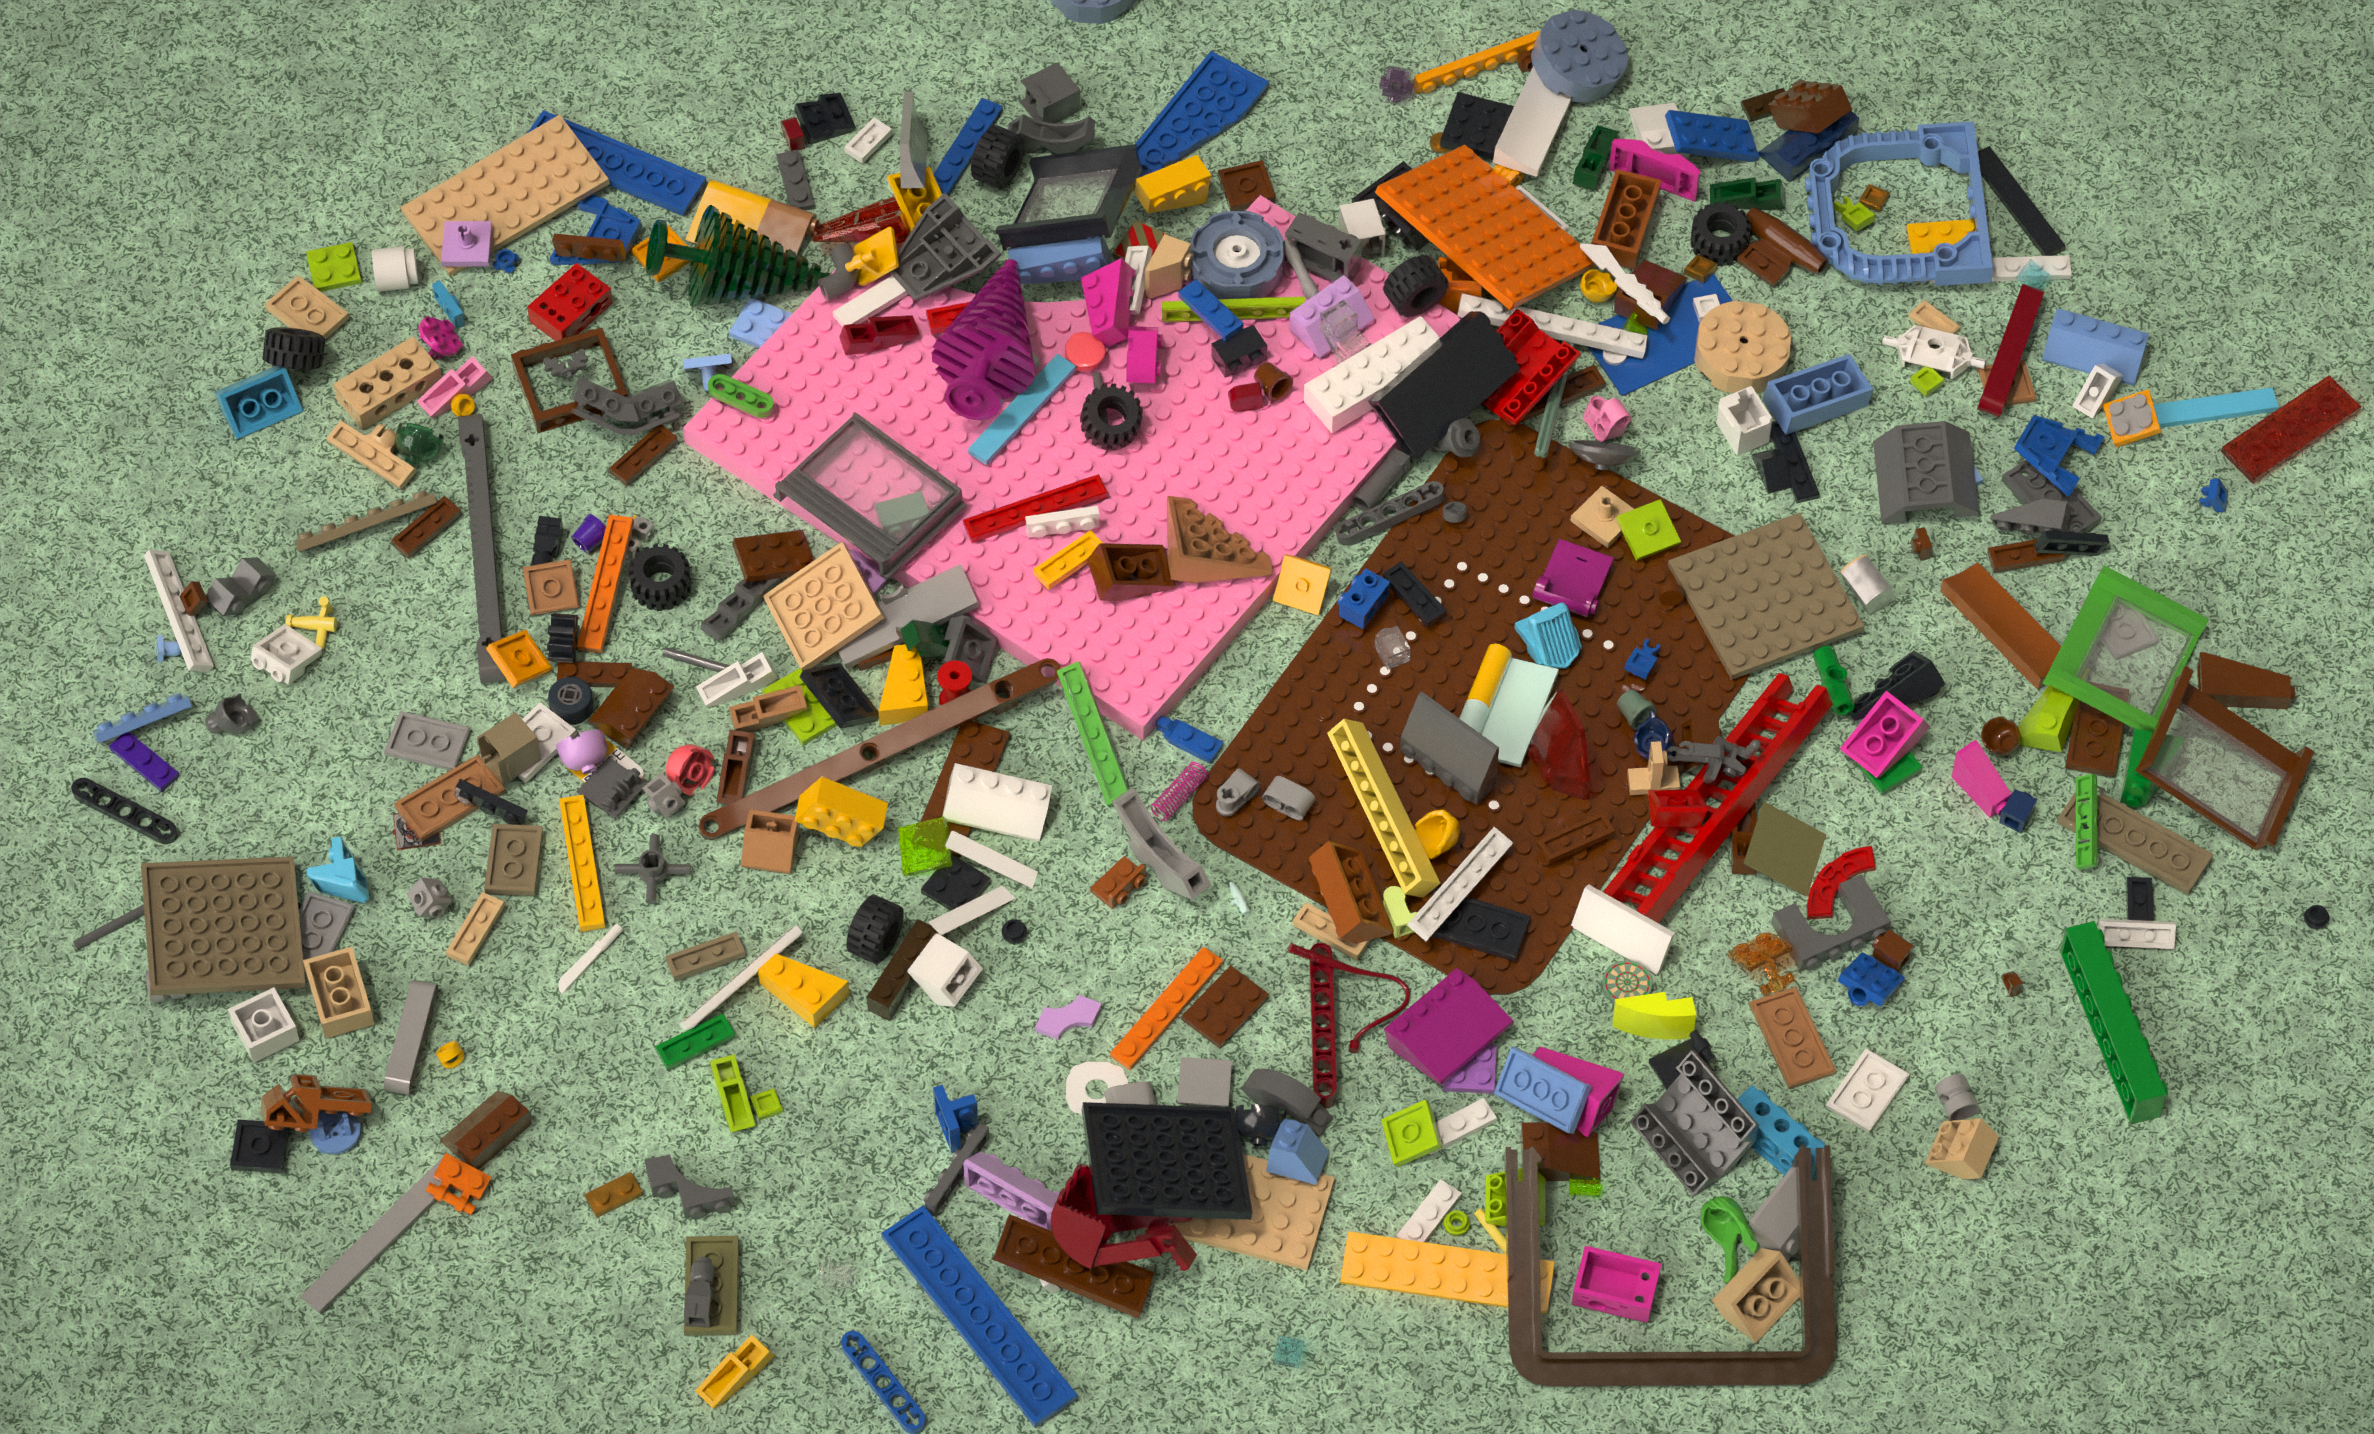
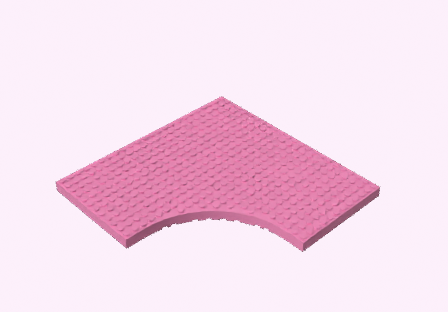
(1259, 471)

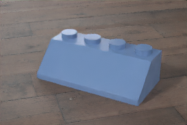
(2084, 342)

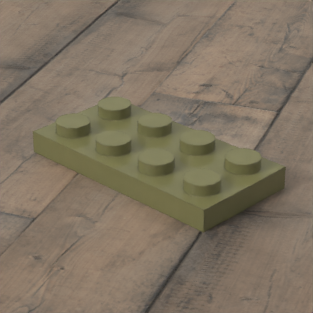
(725, 1259)

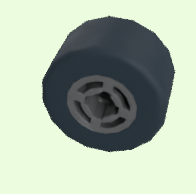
(571, 700)

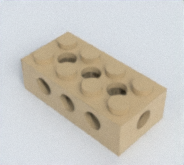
(387, 383)

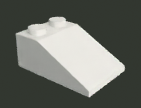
(1652, 127)

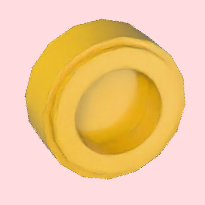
(448, 1052)

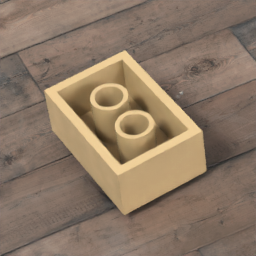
(338, 992)

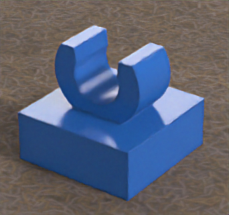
(2216, 494)

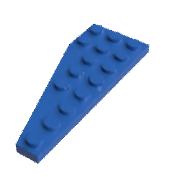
(1204, 106)

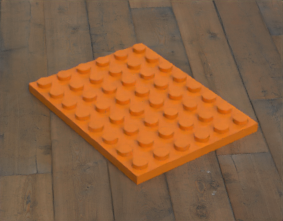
(1486, 226)

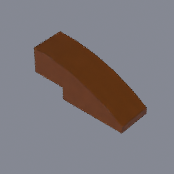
(736, 766)
(1740, 842)

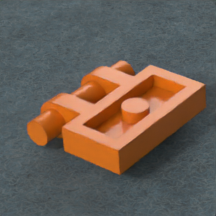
(461, 1177)

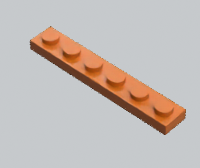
(605, 583)
(1166, 1008)

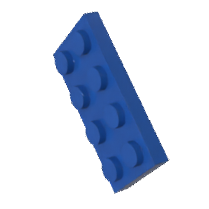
(1711, 136)

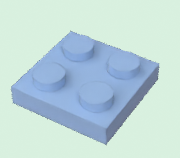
(757, 322)

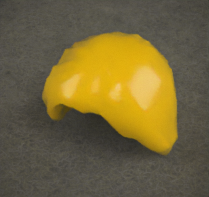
(1437, 832)

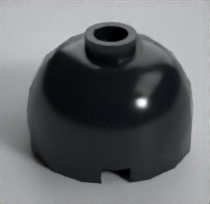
(1259, 1122)

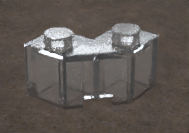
(1341, 331)

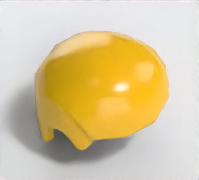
(1597, 286)

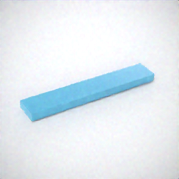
(2216, 407)
(1021, 409)

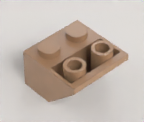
(770, 841)

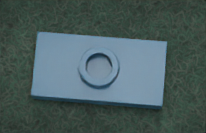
(449, 304)

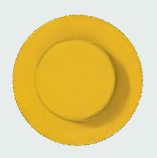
(462, 405)

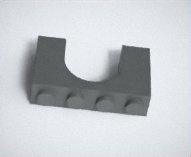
(1812, 947)

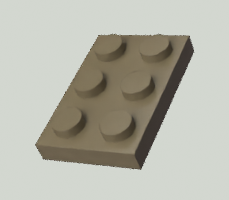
(513, 859)

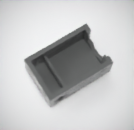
(1325, 248)

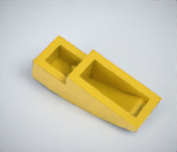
(735, 1371)

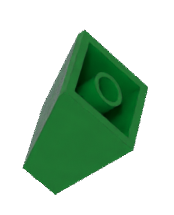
(2137, 789)

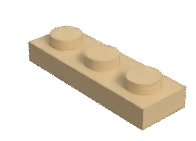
(1321, 926)
(475, 929)

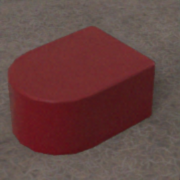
(793, 134)
(1245, 397)

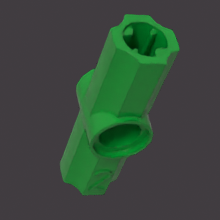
(1834, 679)

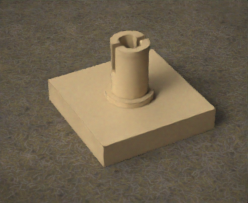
(1599, 516)

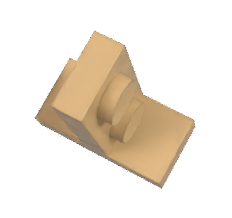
(1657, 775)

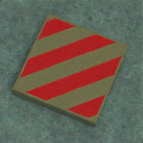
(1138, 235)

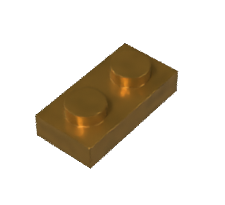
(613, 1194)

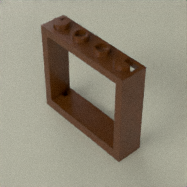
(562, 415)

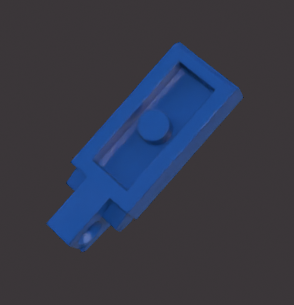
(1189, 739)

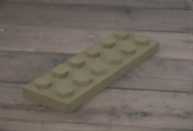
(2144, 843)

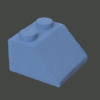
(1297, 1152)

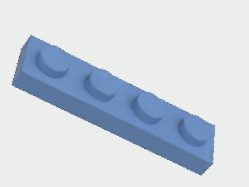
(151, 713)

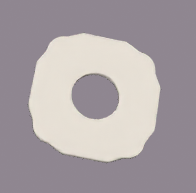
(1084, 1073)

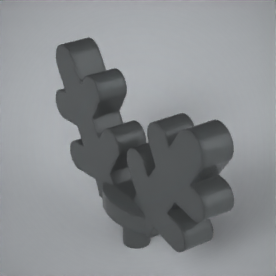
(560, 369)

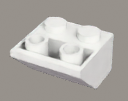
(944, 971)

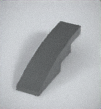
(737, 607)

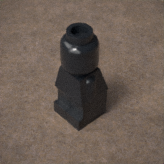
(547, 540)

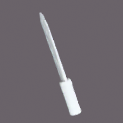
(588, 958)

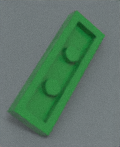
(695, 1042)

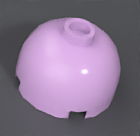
(583, 751)

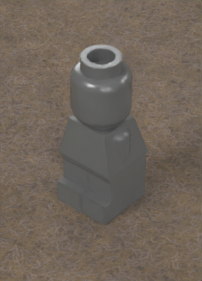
(699, 1294)

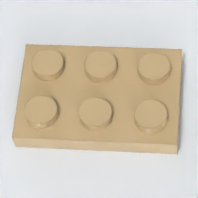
(306, 308)

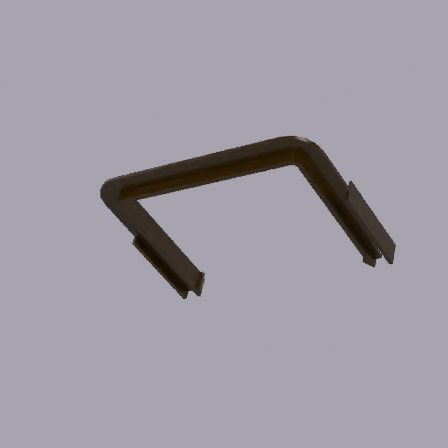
(1672, 1368)

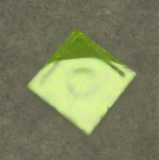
(924, 846)

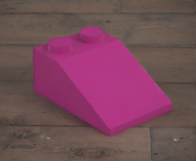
(1884, 735)

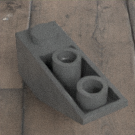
(2034, 517)

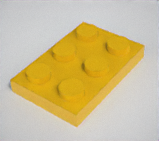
(1926, 236)

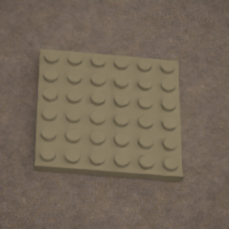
(1765, 596)
(222, 925)

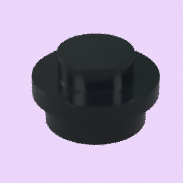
(2316, 917)
(1014, 931)

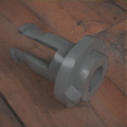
(1461, 439)

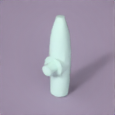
(1239, 899)

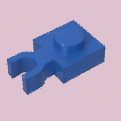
(1642, 661)

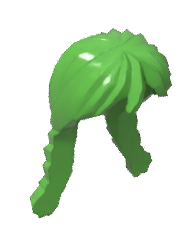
(1724, 1222)

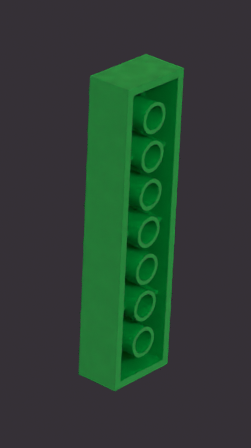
(2113, 1022)

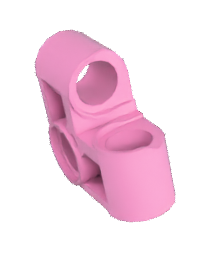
(1606, 418)

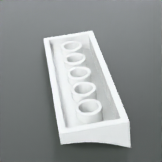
(1531, 127)

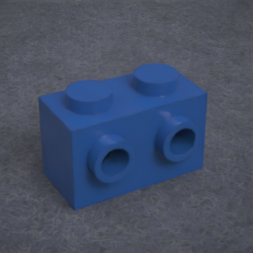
(1363, 598)

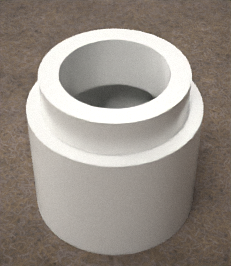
(394, 268)

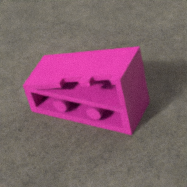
(1107, 301)

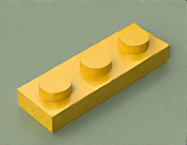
(1066, 560)

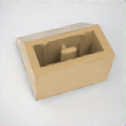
(1963, 1148)

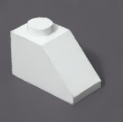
(2097, 389)

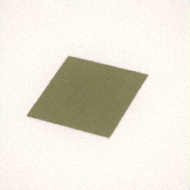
(1785, 849)

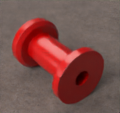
(954, 679)

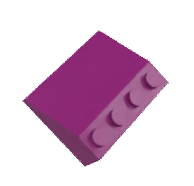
(1447, 1026)

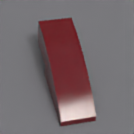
(877, 334)

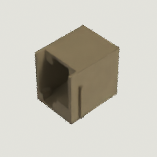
(509, 748)

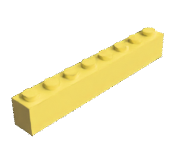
(1383, 808)

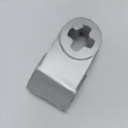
(1236, 792)

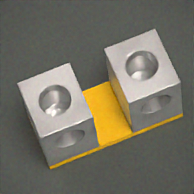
(641, 529)

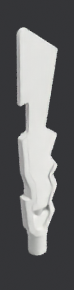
(1627, 282)

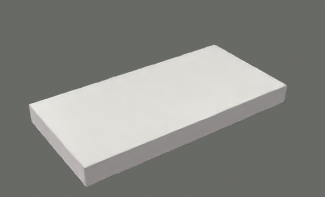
(1622, 929)

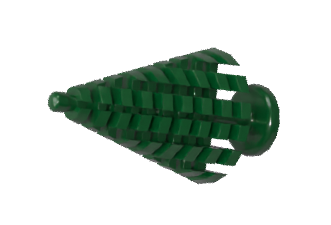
(731, 261)

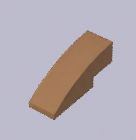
(767, 709)

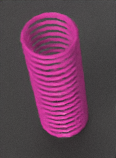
(1161, 807)

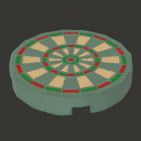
(1626, 980)

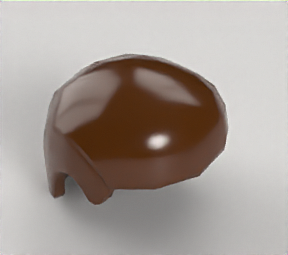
(2000, 736)

